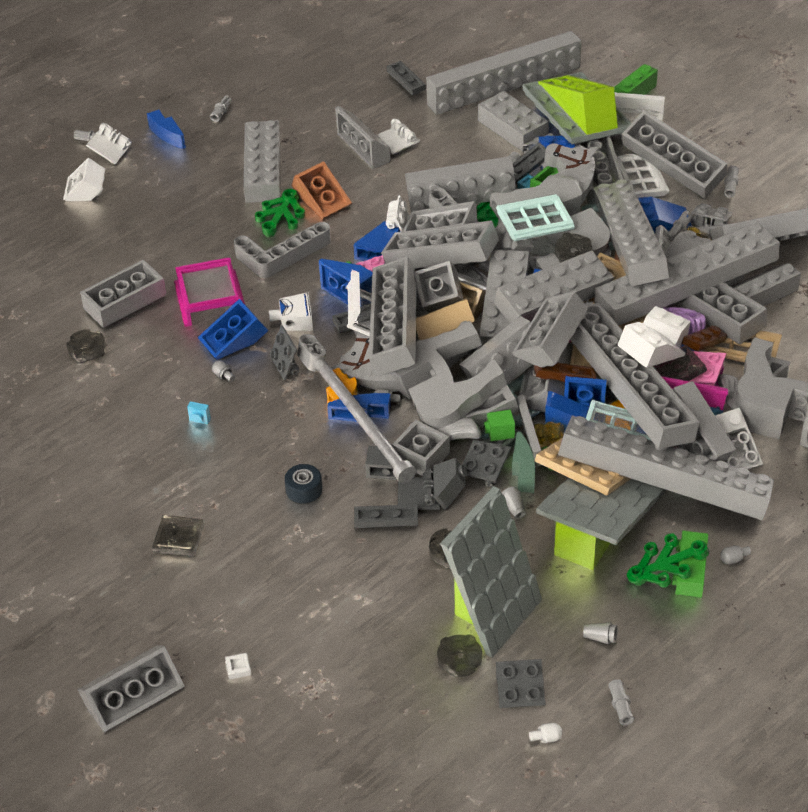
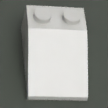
(648, 345)

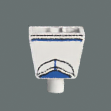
(294, 313)

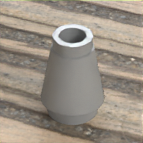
(514, 502)
(601, 632)

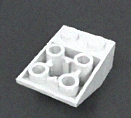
(746, 453)

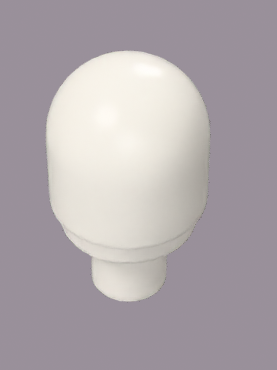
(546, 733)

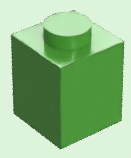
(500, 425)

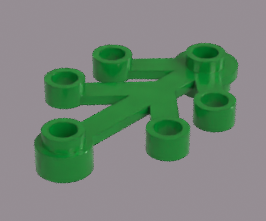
(288, 198)
(644, 571)

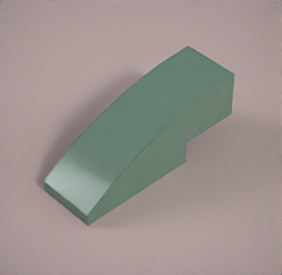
(523, 464)

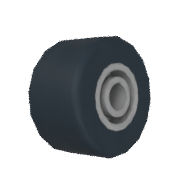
(303, 483)

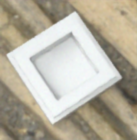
(238, 666)

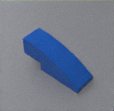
(166, 129)
(374, 404)

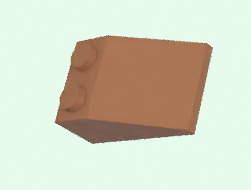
(320, 190)

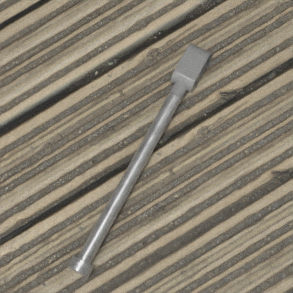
(313, 357)

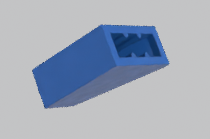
(374, 242)
(560, 409)

